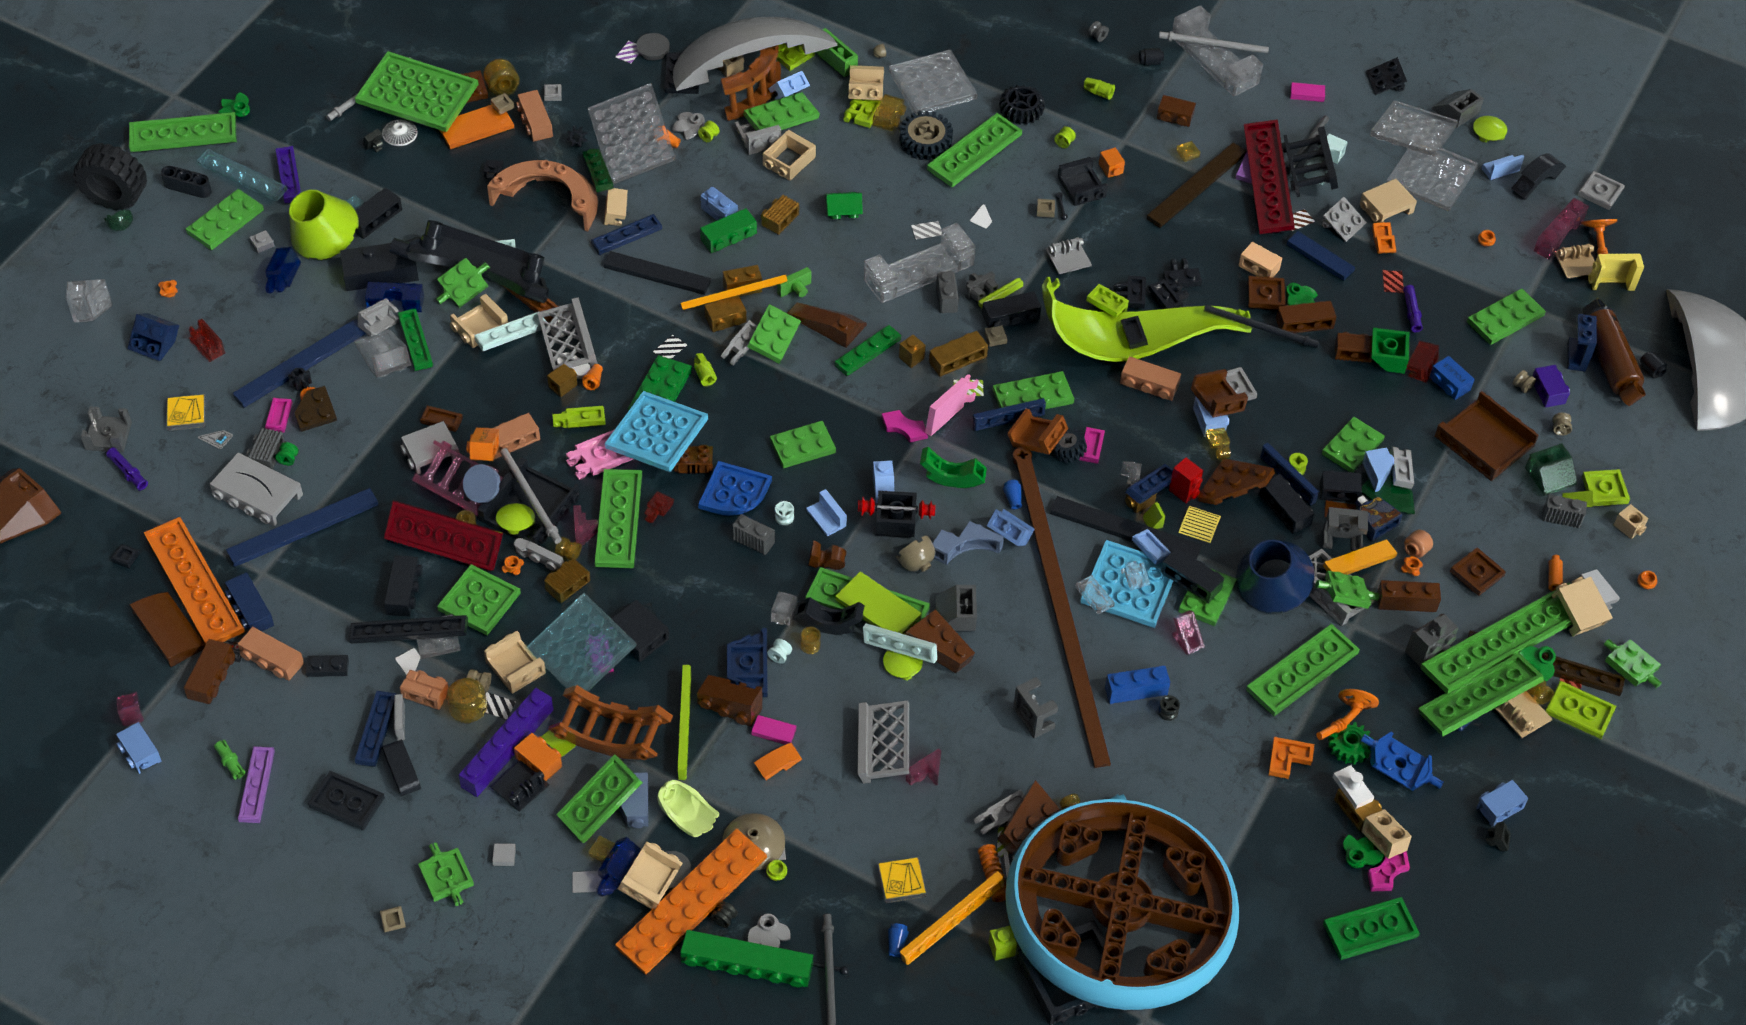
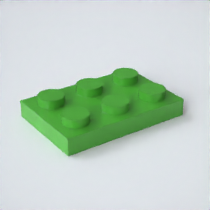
(774, 333)
(802, 444)
(1350, 444)
(1209, 612)

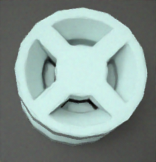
(784, 508)
(779, 651)

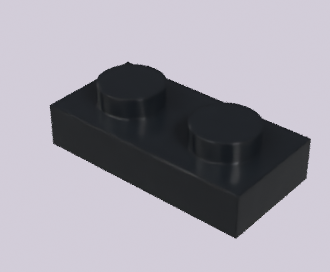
(327, 665)

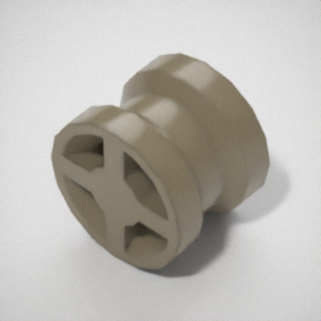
(1524, 381)
(1562, 424)

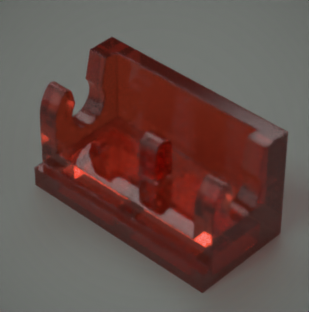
(206, 341)
(1423, 360)

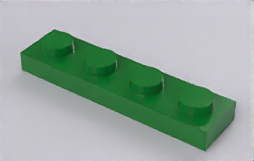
(415, 339)
(867, 350)

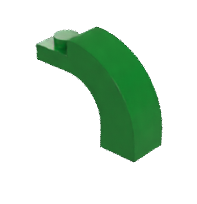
(952, 474)

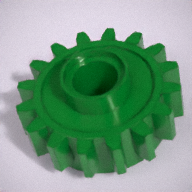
(1347, 744)

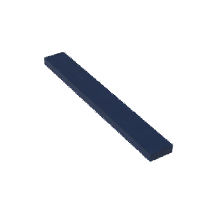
(305, 359)
(302, 527)

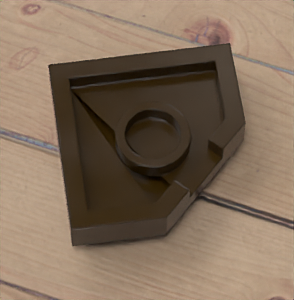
(315, 409)

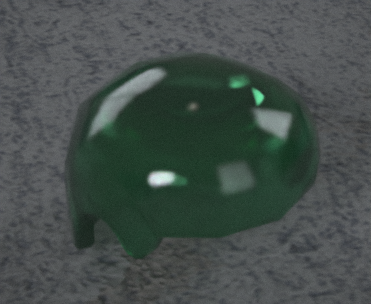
(120, 220)

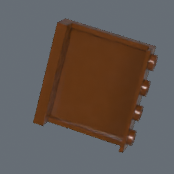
(1487, 436)

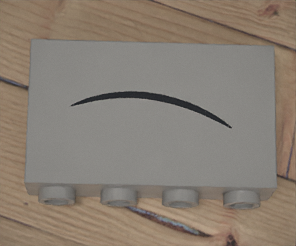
(255, 488)

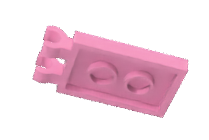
(949, 404)
(594, 456)

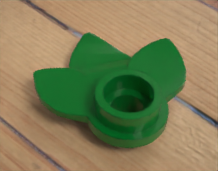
(239, 105)
(1301, 295)
(1534, 657)
(1362, 850)

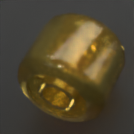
(501, 77)
(466, 700)

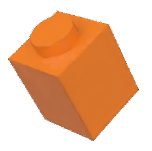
(1111, 162)

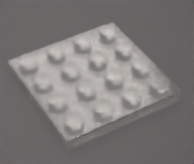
(933, 82)
(1414, 128)
(1436, 178)

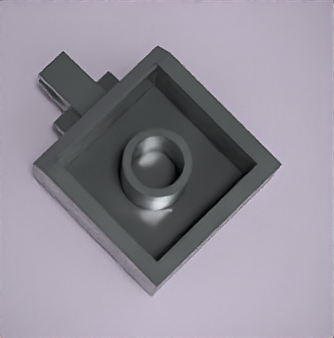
(1431, 639)

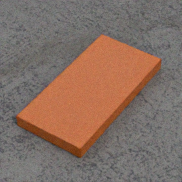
(476, 126)

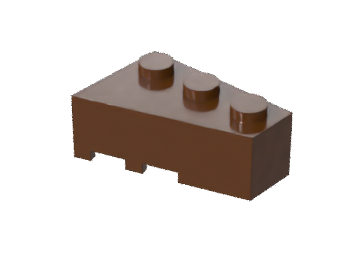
(951, 648)
(731, 699)
(1029, 813)

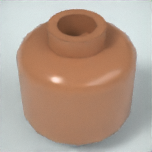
(1418, 543)

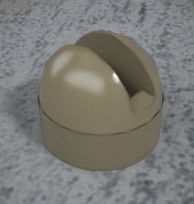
(879, 51)

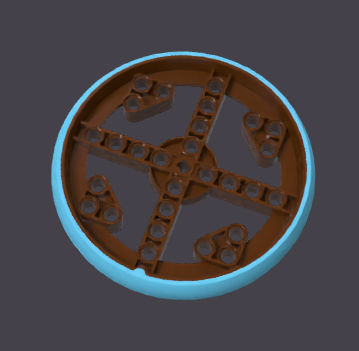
(1123, 902)

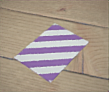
(628, 52)

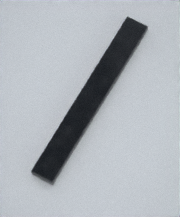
(1118, 526)

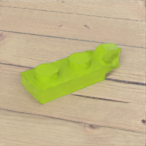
(580, 417)

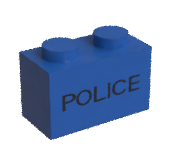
(1451, 378)

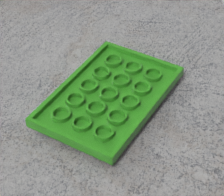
(417, 91)

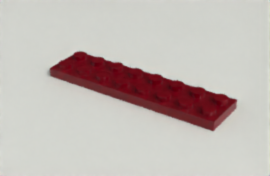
(1268, 177)

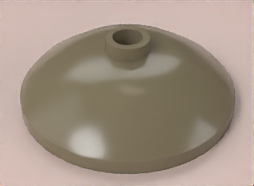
(769, 835)

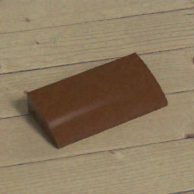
(167, 627)

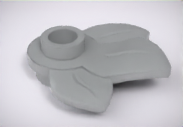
(689, 124)
(769, 935)

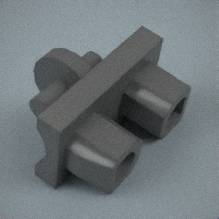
(979, 284)

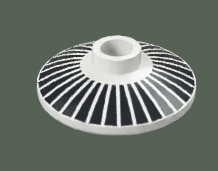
(399, 132)

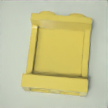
(1616, 269)

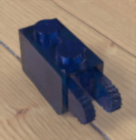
(281, 269)
(616, 865)

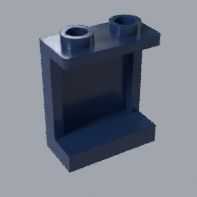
(1581, 348)

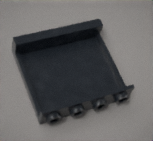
(551, 494)

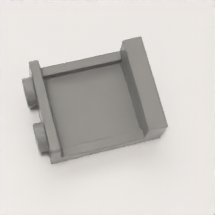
(420, 445)

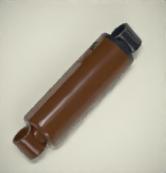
(1615, 354)

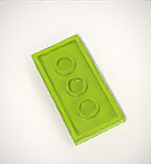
(881, 605)

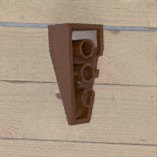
(832, 324)

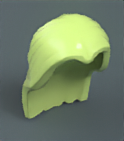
(686, 808)

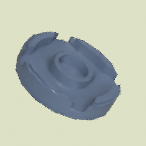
(481, 483)

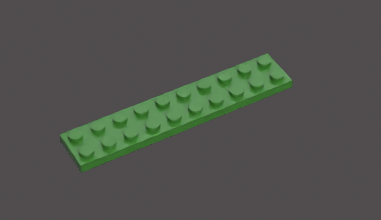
(1497, 643)

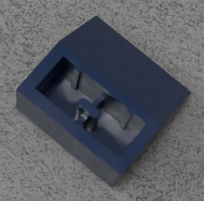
(152, 336)

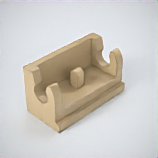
(615, 206)

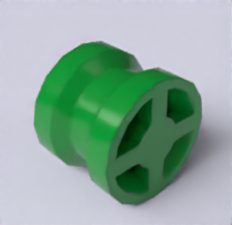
(287, 453)

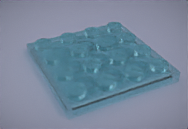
(581, 645)

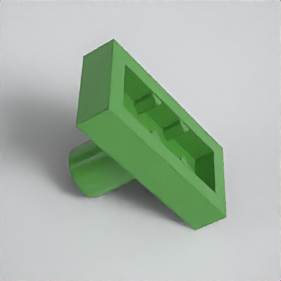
(796, 282)

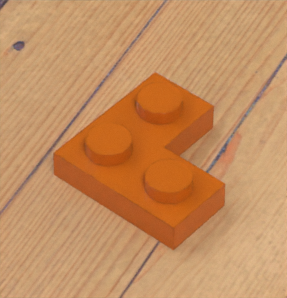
(1287, 751)

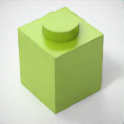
(1002, 943)

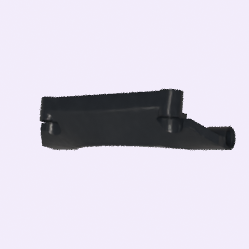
(449, 246)

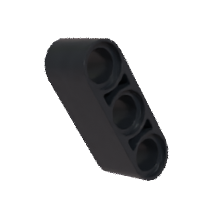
(186, 181)
(401, 767)

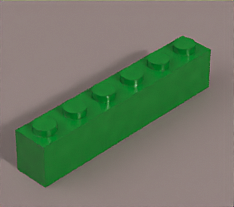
(746, 958)

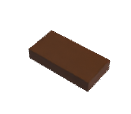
(436, 415)

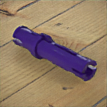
(1414, 314)
(131, 473)

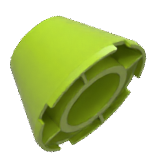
(321, 224)

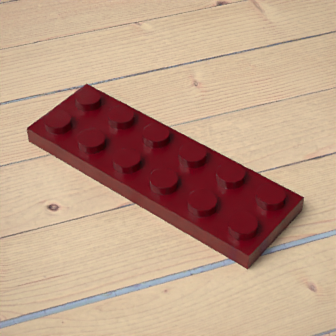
(443, 535)

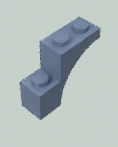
(972, 537)

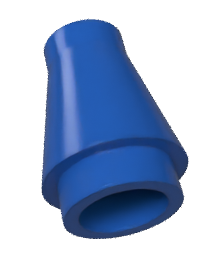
(1013, 493)
(897, 937)

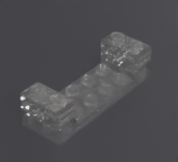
(1219, 62)
(893, 280)

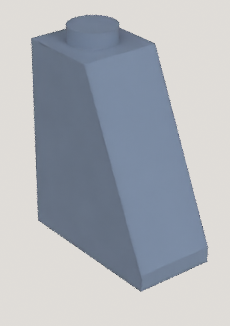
(636, 808)

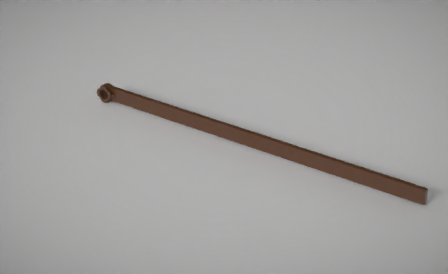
(1062, 609)

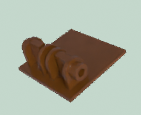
(696, 455)

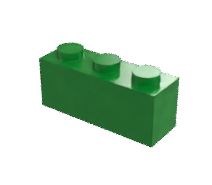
(728, 230)

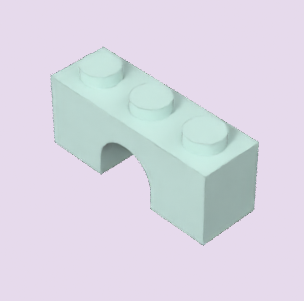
(1337, 149)

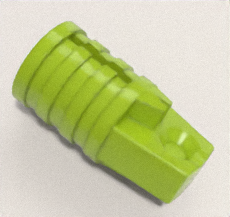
(1099, 88)
(704, 370)

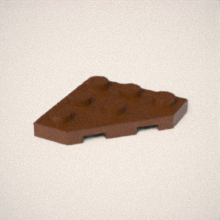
(1234, 480)

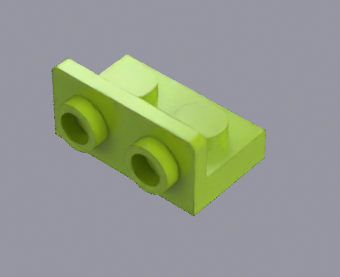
(1107, 300)

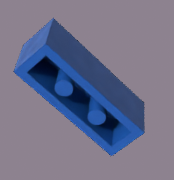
(1137, 684)

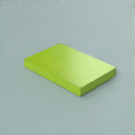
(1580, 709)

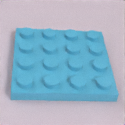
(656, 431)
(1138, 605)

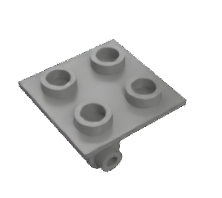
(1343, 219)
(1068, 255)

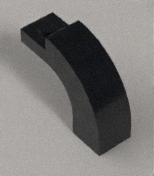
(1536, 172)
(828, 620)

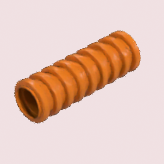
(991, 864)

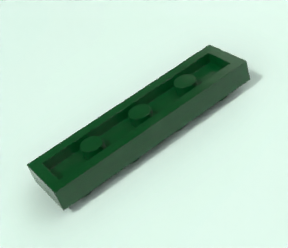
(597, 170)

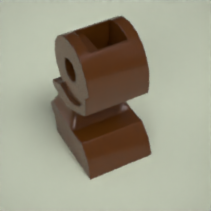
(832, 557)

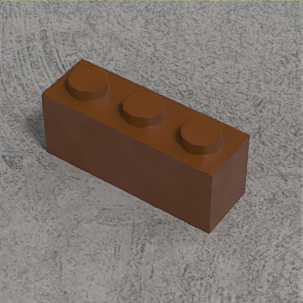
(1306, 317)
(1409, 596)
(209, 671)

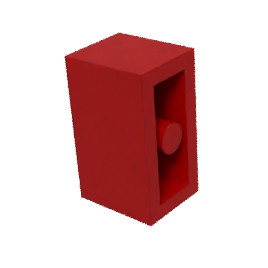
(1186, 480)

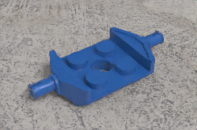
(1415, 768)

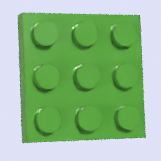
(479, 597)

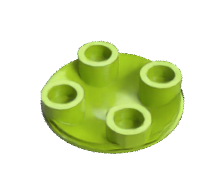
(1490, 128)
(515, 517)
(901, 665)

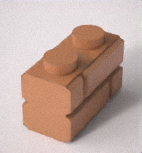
(424, 689)

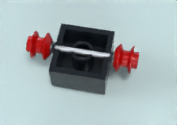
(896, 512)

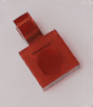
(658, 505)

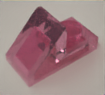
(584, 528)
(1188, 632)
(129, 709)
(927, 766)

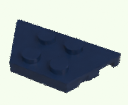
(749, 661)

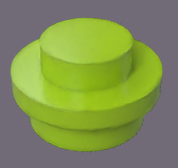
(776, 870)

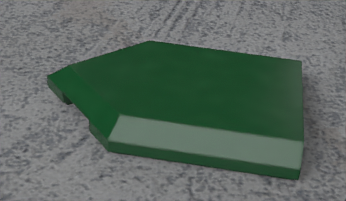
(1398, 497)

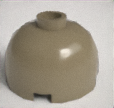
(917, 555)

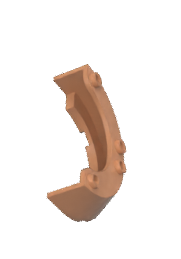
(516, 176)

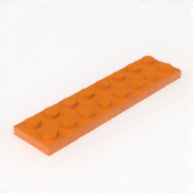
(194, 581)
(691, 901)

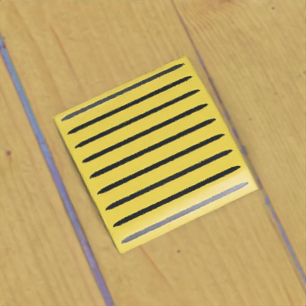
(1199, 524)

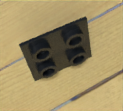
(1387, 76)
(520, 785)

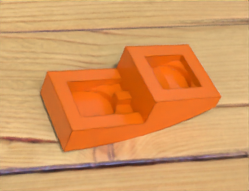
(1383, 238)
(778, 759)

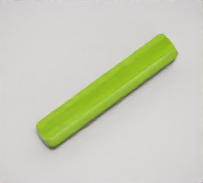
(1003, 291)

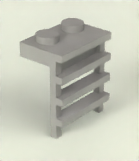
(758, 140)

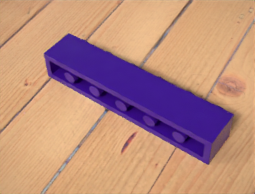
(501, 746)

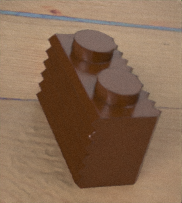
(1176, 110)
(1353, 347)

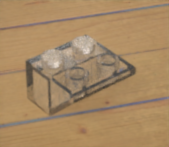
(87, 299)

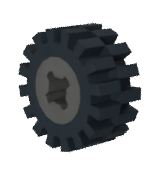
(1071, 446)

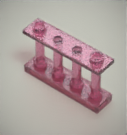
(441, 488)

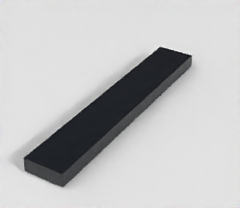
(657, 272)
(408, 629)

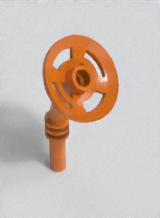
(1599, 227)
(1357, 702)

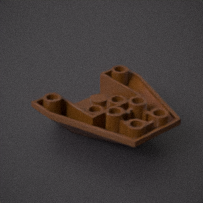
(23, 505)

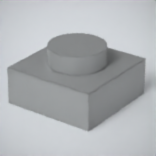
(261, 241)

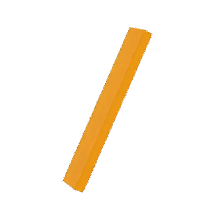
(734, 292)
(952, 918)

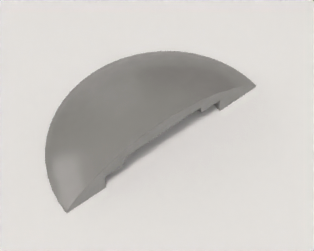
(743, 38)
(1717, 358)

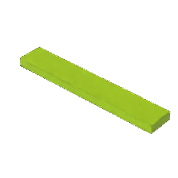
(684, 722)

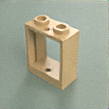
(789, 140)

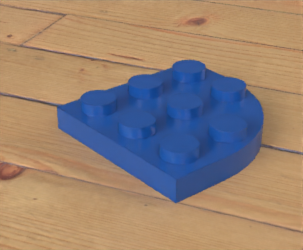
(734, 490)

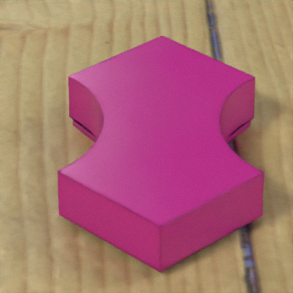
(911, 429)
(1382, 877)

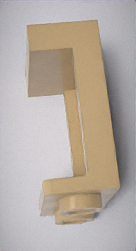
(866, 82)
(1387, 201)
(480, 319)
(1583, 605)
(514, 662)
(650, 875)

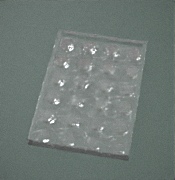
(631, 133)

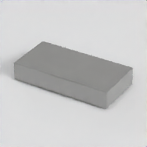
(399, 717)

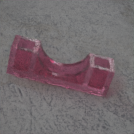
(1554, 234)

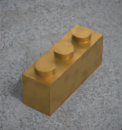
(958, 353)

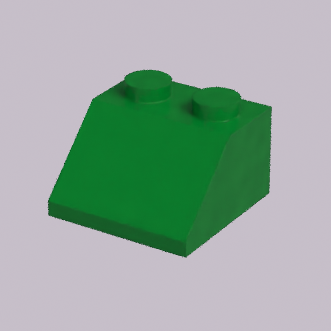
(843, 204)
(1390, 349)

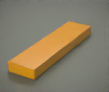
(1361, 558)

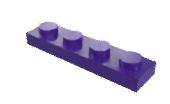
(288, 172)

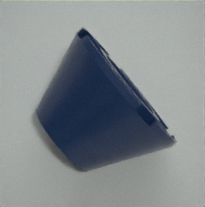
(1280, 592)

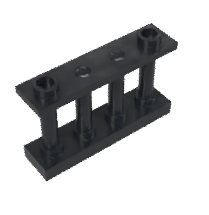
(1326, 164)

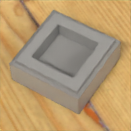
(553, 92)
(504, 854)

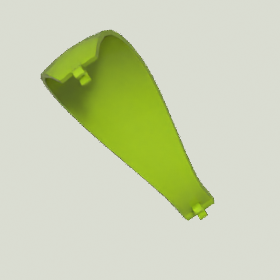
(1103, 337)

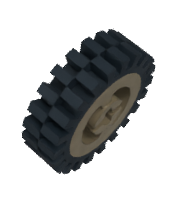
(927, 126)

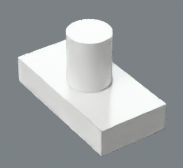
(1353, 786)

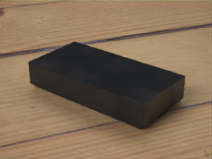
(1134, 332)

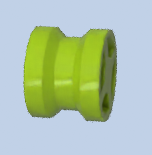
(708, 131)
(1065, 137)
(1301, 459)

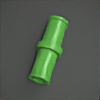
(229, 759)

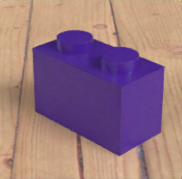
(1550, 386)

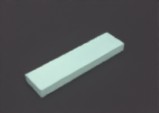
(508, 332)
(900, 643)

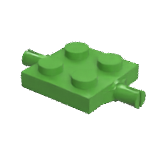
(462, 282)
(1347, 589)
(1633, 663)
(446, 874)

